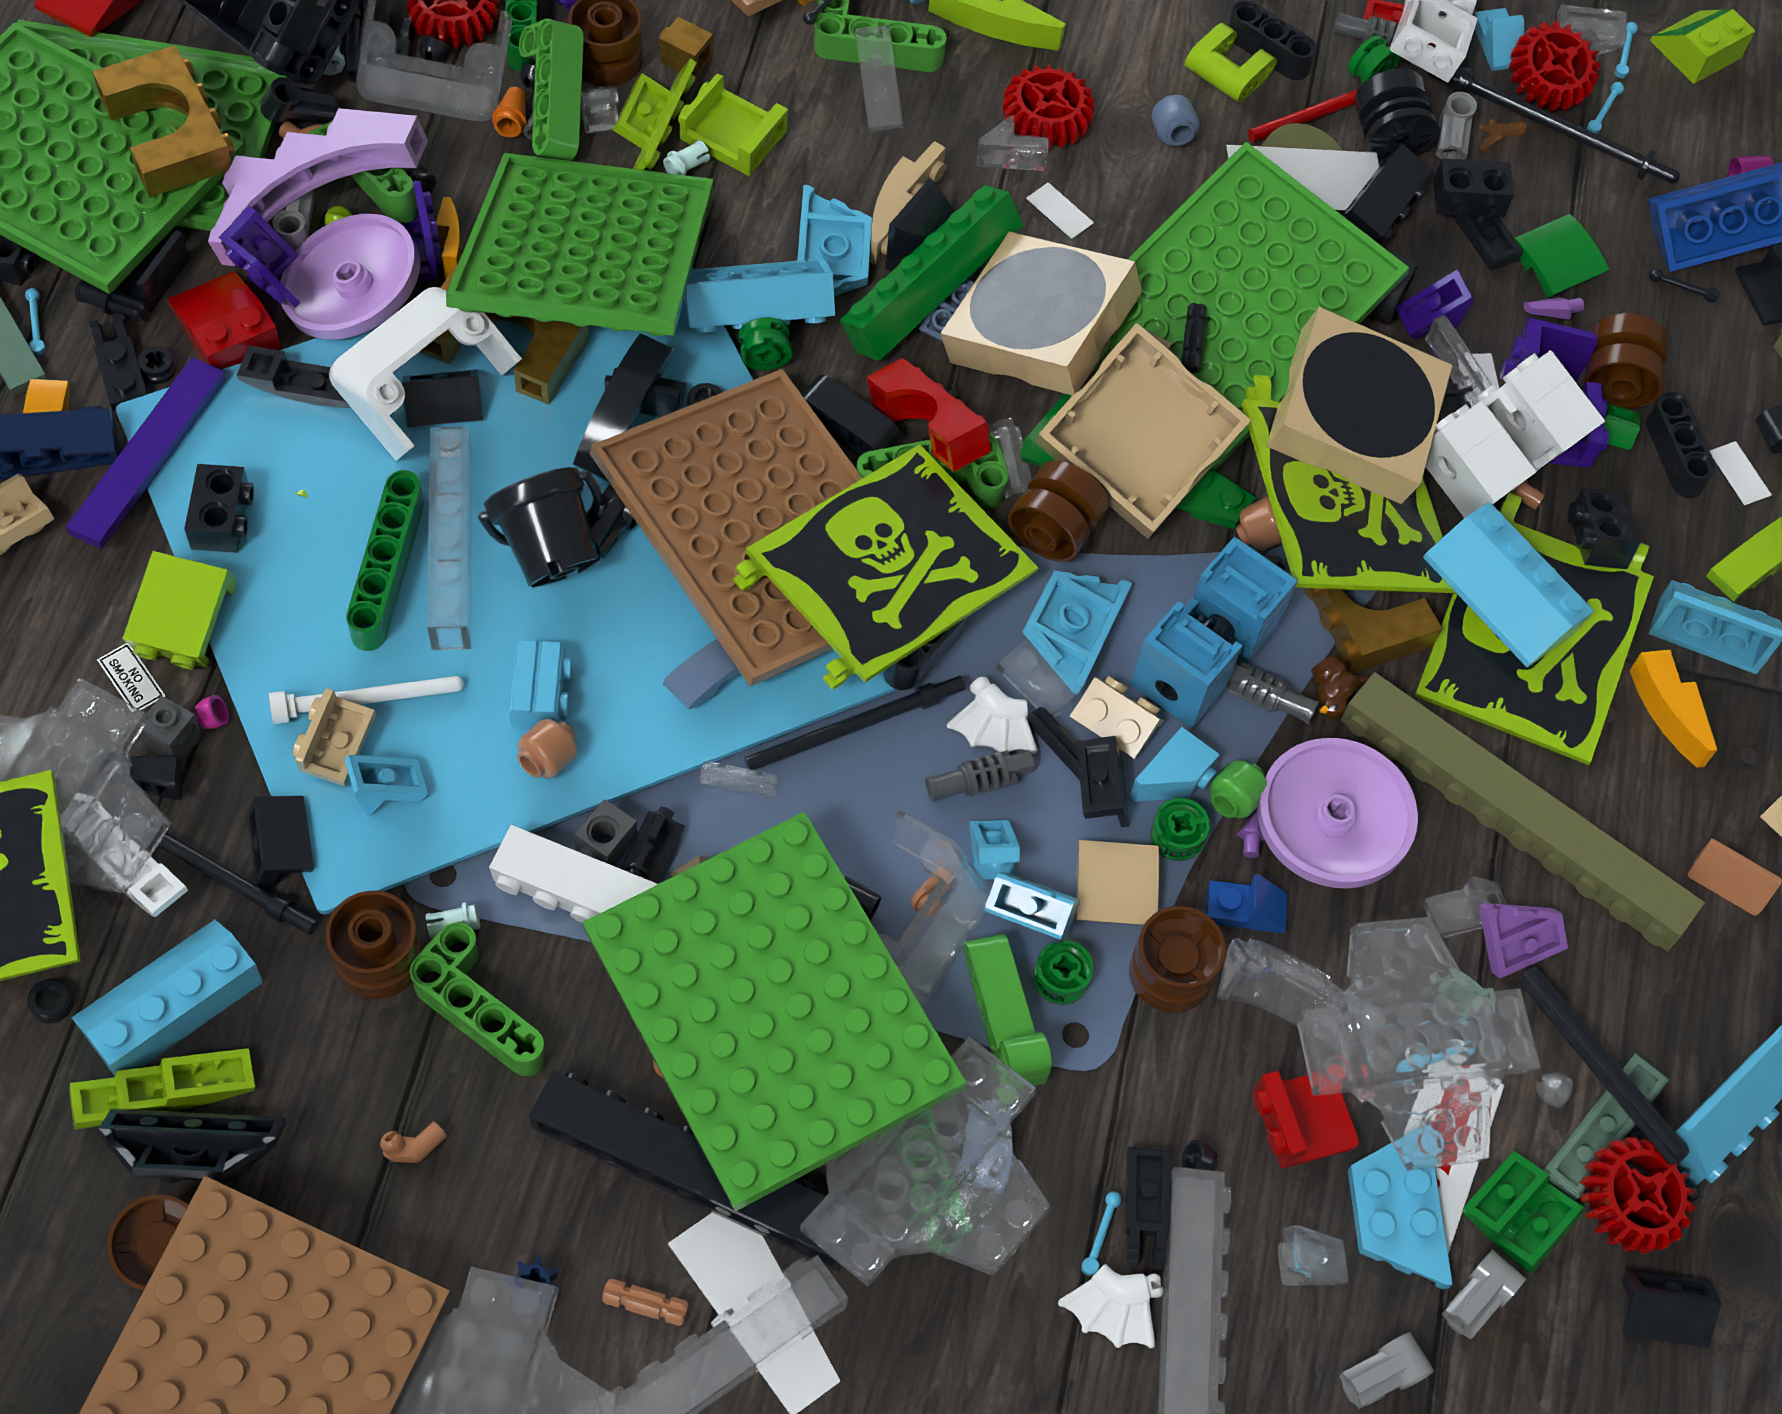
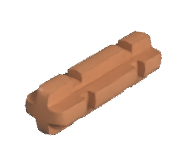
(645, 1302)

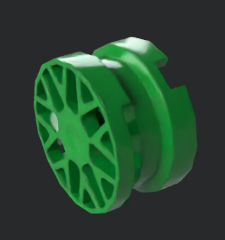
(1372, 58)
(765, 344)
(1180, 827)
(1063, 971)

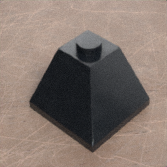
(916, 221)

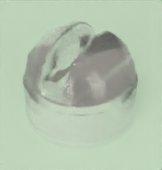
(1555, 1088)

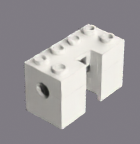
(1509, 433)

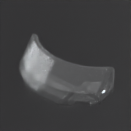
(1274, 980)

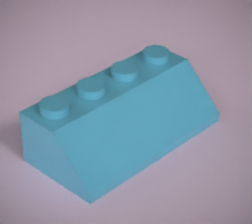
(758, 291)
(1508, 584)
(169, 998)
(1732, 1112)

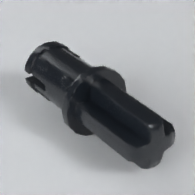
(111, 303)

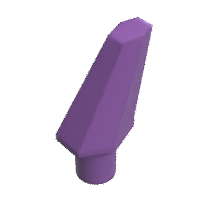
(1555, 308)
(1252, 836)

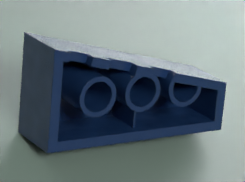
(57, 441)

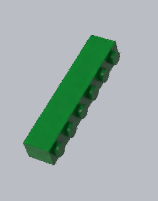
(931, 272)

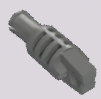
(1365, 29)
(1269, 692)
(980, 775)

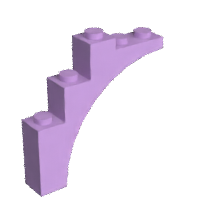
(303, 162)

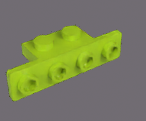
(648, 112)

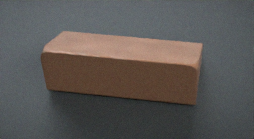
(1734, 877)

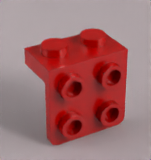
(1302, 1124)

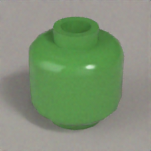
(1237, 789)

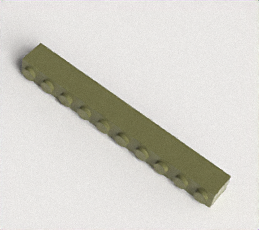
(1522, 812)

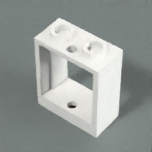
(1424, 25)

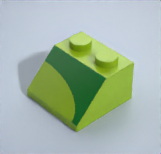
(1705, 42)

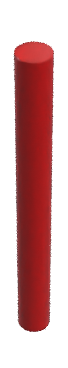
(1303, 116)

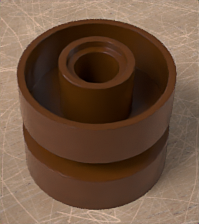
(609, 40)
(1628, 359)
(1058, 511)
(373, 944)
(1177, 959)
(142, 1235)

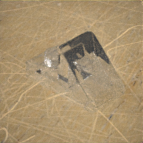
(599, 108)
(1004, 150)
(1459, 909)
(1311, 1258)

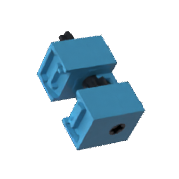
(1230, 617)

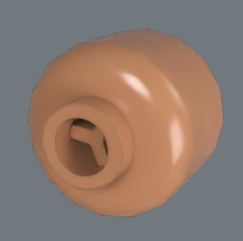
(1259, 525)
(547, 748)

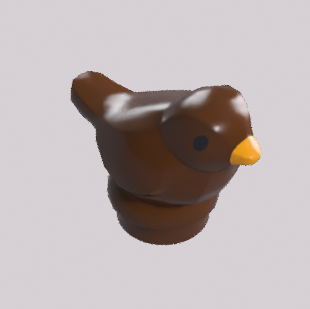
(1335, 685)

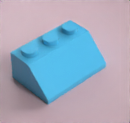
(1716, 627)

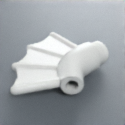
(994, 720)
(1116, 1306)

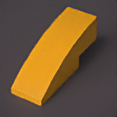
(1674, 705)

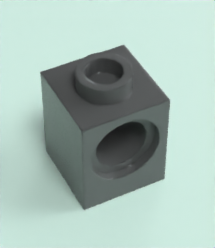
(170, 730)
(606, 821)

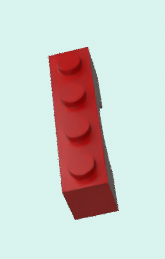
(954, 430)

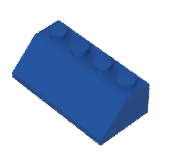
(1719, 217)

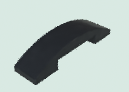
(289, 379)
(623, 397)

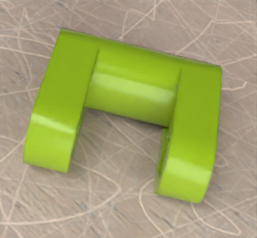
(1210, 64)

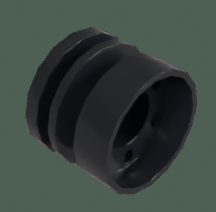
(1395, 112)

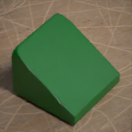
(1622, 426)

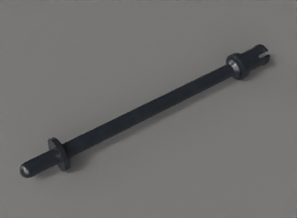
(1465, 81)

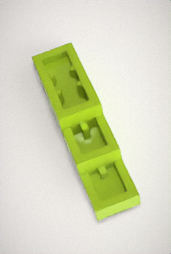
(1004, 20)
(1750, 562)
(170, 1087)

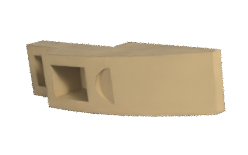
(897, 191)

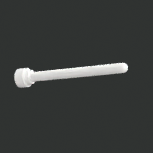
(287, 706)

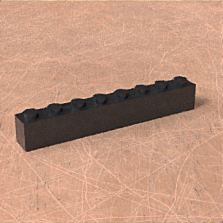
(667, 1159)

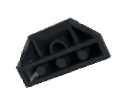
(189, 1144)

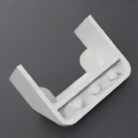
(366, 370)

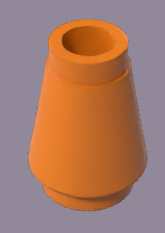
(510, 114)

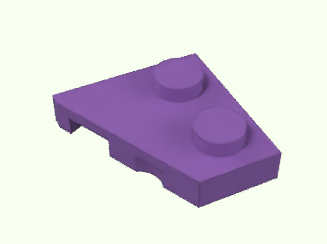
(1520, 935)

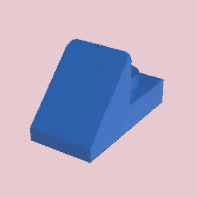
(1248, 906)

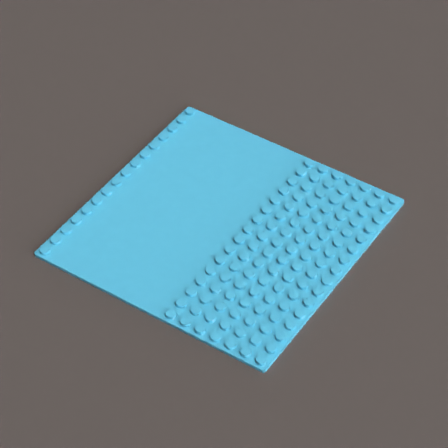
(617, 620)

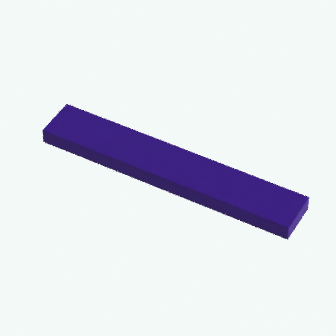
(146, 453)

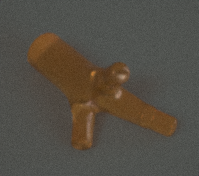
(1500, 131)

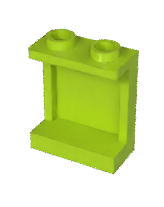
(732, 126)
(177, 610)

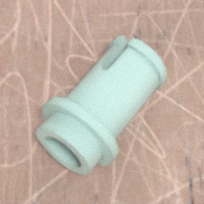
(686, 159)
(464, 914)

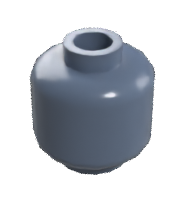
(1175, 120)

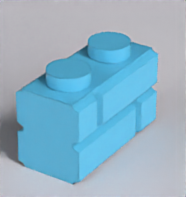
(538, 683)
(1032, 905)

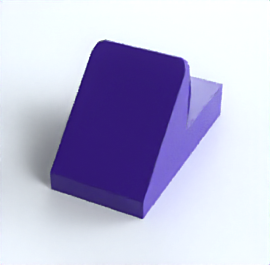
(1445, 297)

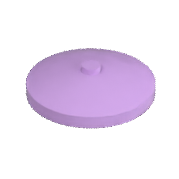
(351, 276)
(1337, 813)

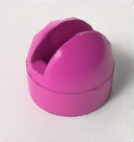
(212, 712)

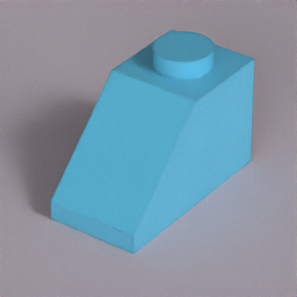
(1177, 770)

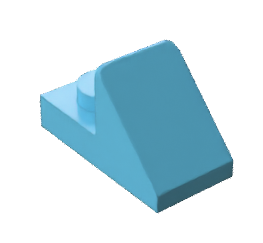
(1498, 35)
(384, 779)
(993, 847)

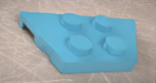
(838, 236)
(1074, 622)
(1399, 1216)

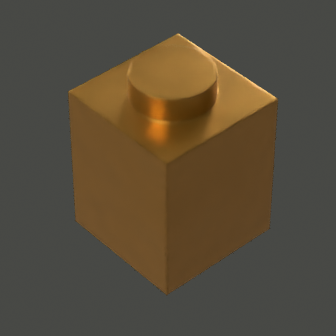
(684, 42)

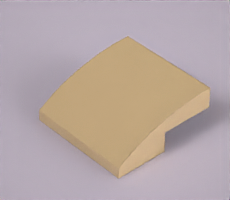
(1117, 882)

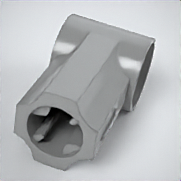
(1455, 126)
(294, 220)
(1489, 1287)
(1394, 1367)

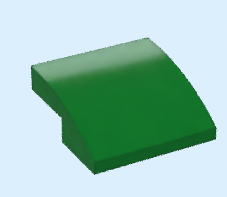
(1561, 255)
(1522, 1212)

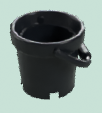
(546, 523)

